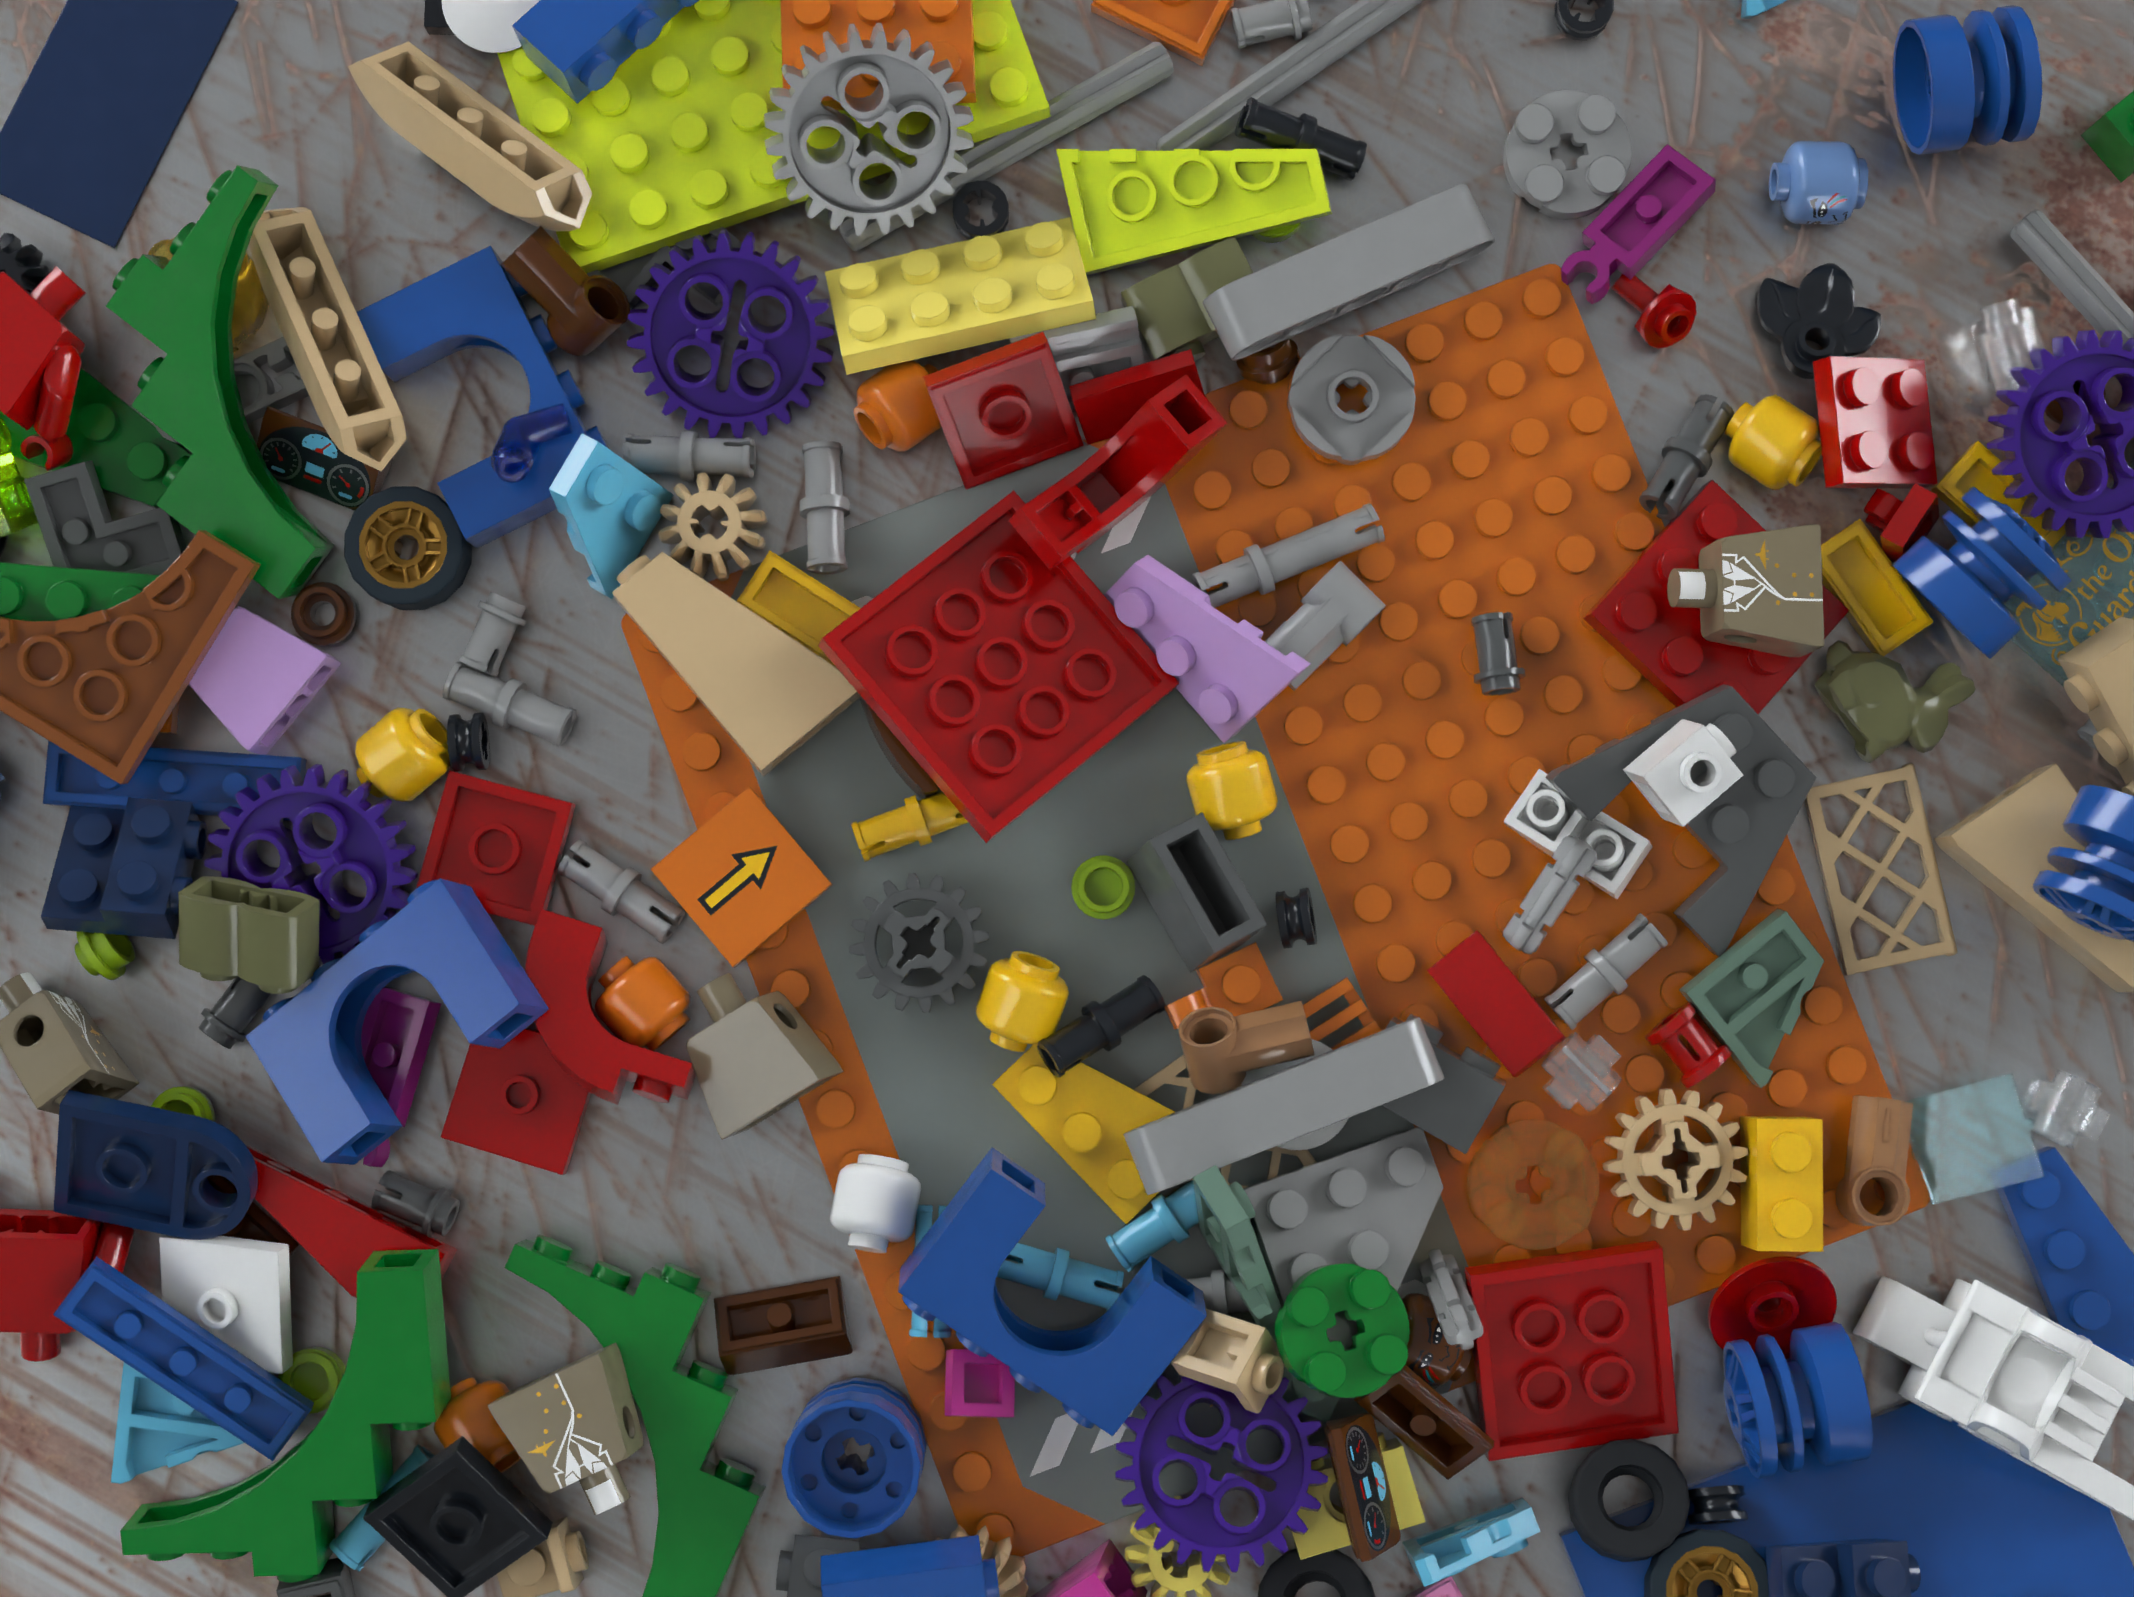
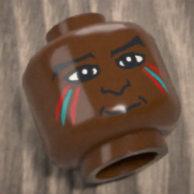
(1427, 1348)

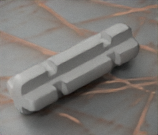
(1549, 894)
(1451, 1299)

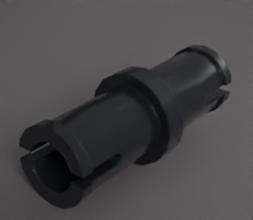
(1284, 131)
(1101, 1026)

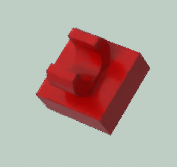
(1902, 521)

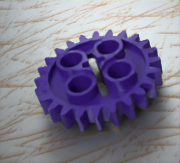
(675, 323)
(2041, 457)
(361, 845)
(1197, 1520)

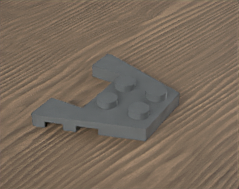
(1737, 828)

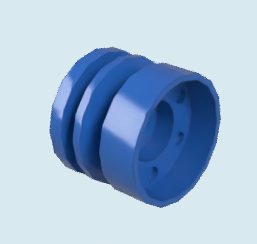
(1967, 79)
(1983, 571)
(2099, 881)
(1809, 1397)
(840, 1490)

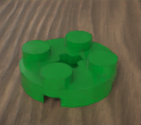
(1376, 1348)

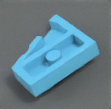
(606, 509)
(159, 1429)
(1470, 1540)

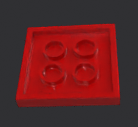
(1668, 640)
(1573, 1350)

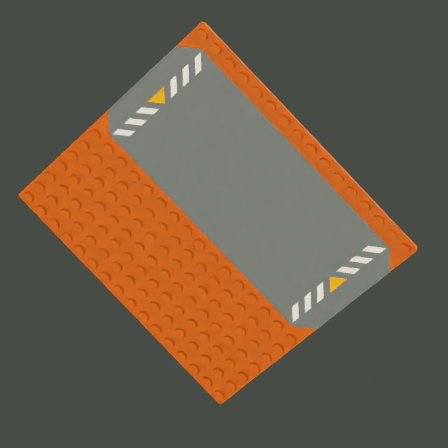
(1387, 809)

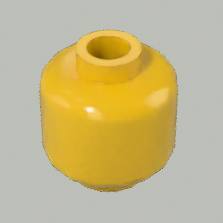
(1774, 442)
(403, 754)
(1232, 789)
(1022, 1000)

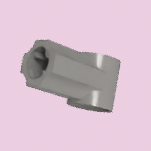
(1329, 616)

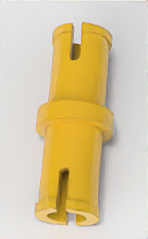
(906, 825)

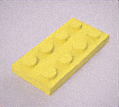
(959, 295)

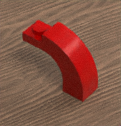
(1120, 474)
(563, 969)

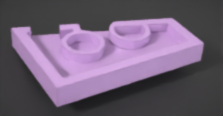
(1218, 662)

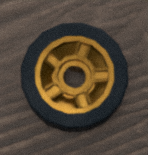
(374, 548)
(1705, 1556)

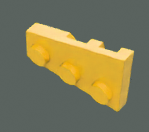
(1085, 1124)

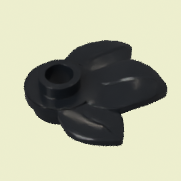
(1816, 312)

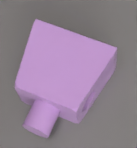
(259, 678)

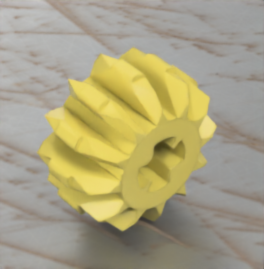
(1162, 1570)

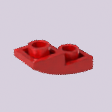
(1496, 1004)

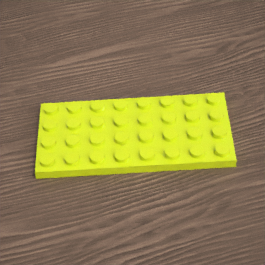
(683, 127)

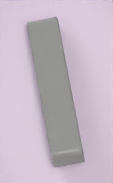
(1348, 272)
(1284, 1105)

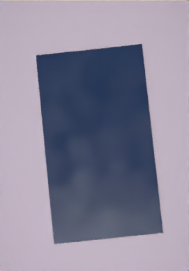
(105, 107)

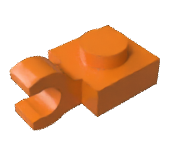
(1233, 982)

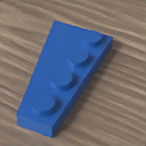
(2074, 1256)

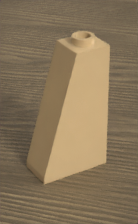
(739, 666)
(2007, 848)

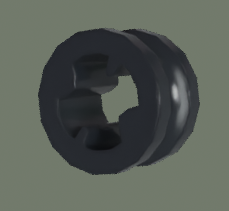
(1579, 30)
(979, 190)
(468, 742)
(1296, 918)
(1717, 1505)

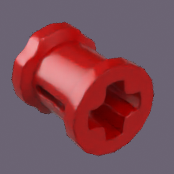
(1693, 1067)

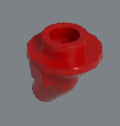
(1664, 316)

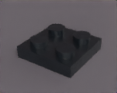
(458, 1519)

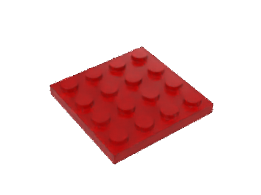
(997, 669)

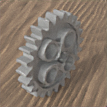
(904, 86)

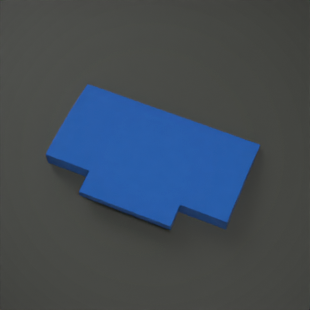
(1963, 1506)

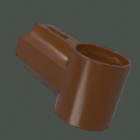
(579, 307)

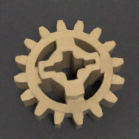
(1681, 1188)

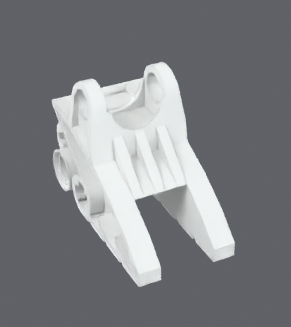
(2007, 1379)

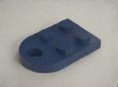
(149, 1168)

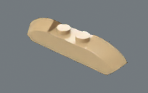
(473, 138)
(326, 336)

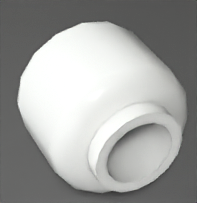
(875, 1202)

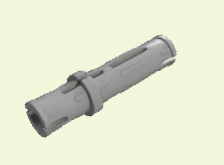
(1289, 556)

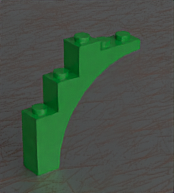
(194, 394)
(683, 1408)
(286, 1510)

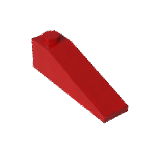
(334, 1225)

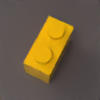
(1782, 1183)

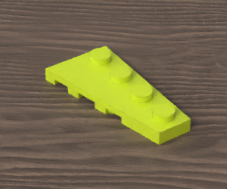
(1166, 202)

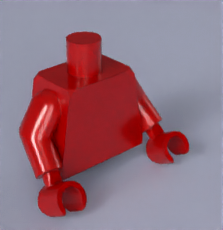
(40, 362)
(40, 1265)

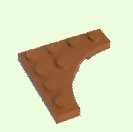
(116, 674)

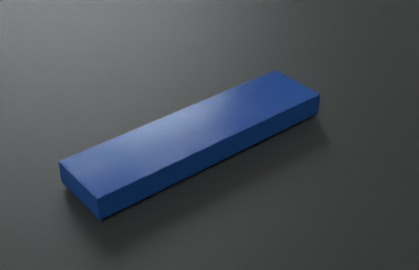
(164, 774)
(184, 1358)

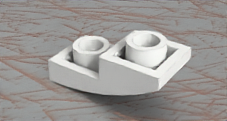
(1547, 818)

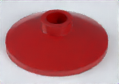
(1773, 1300)

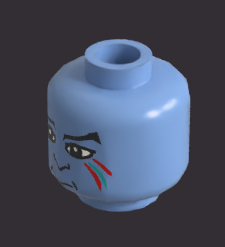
(1819, 182)

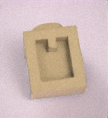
(1232, 1358)
(549, 1566)

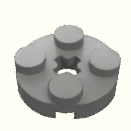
(1589, 124)
(1351, 362)

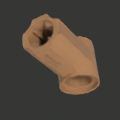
(1226, 1046)
(1877, 1152)

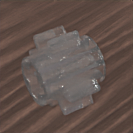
(1581, 1072)
(2066, 1109)

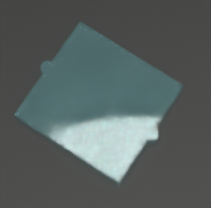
(1973, 1139)

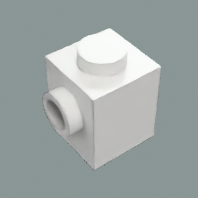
(1685, 770)

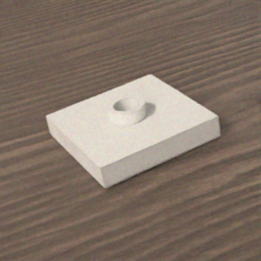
(234, 1292)

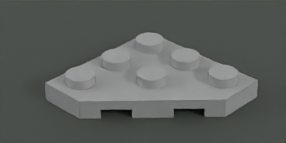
(1350, 1210)

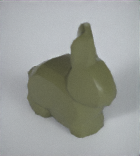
(1881, 704)

